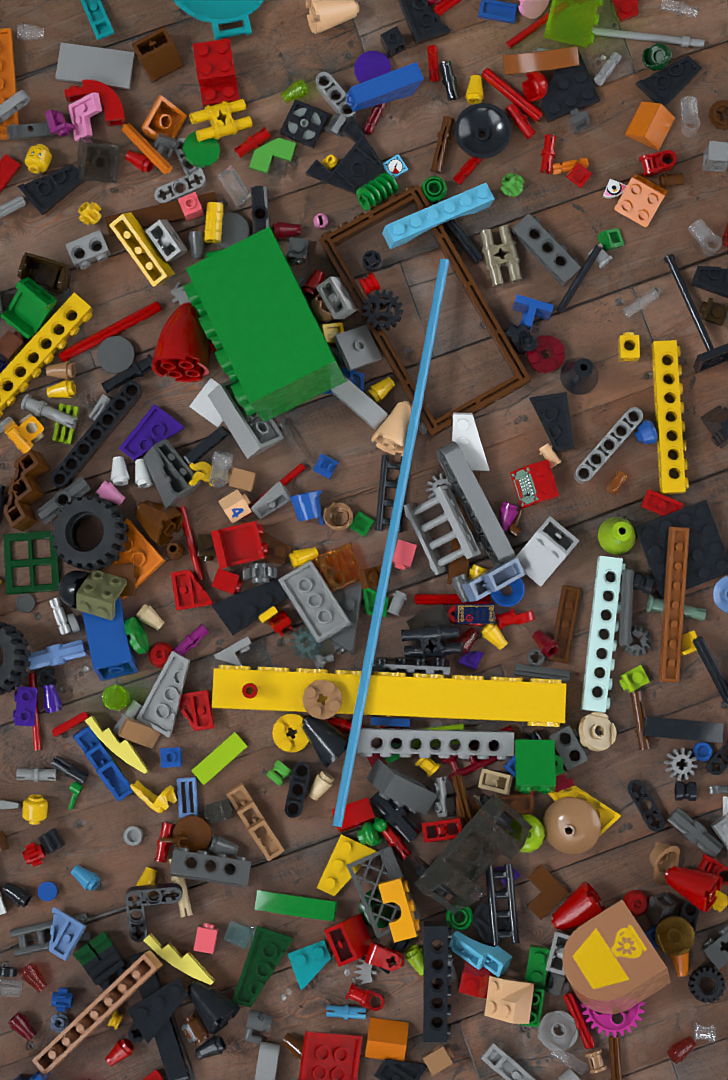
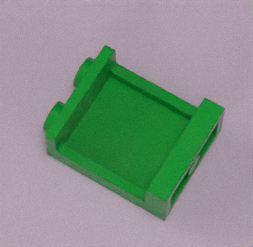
(29, 308)
(535, 766)

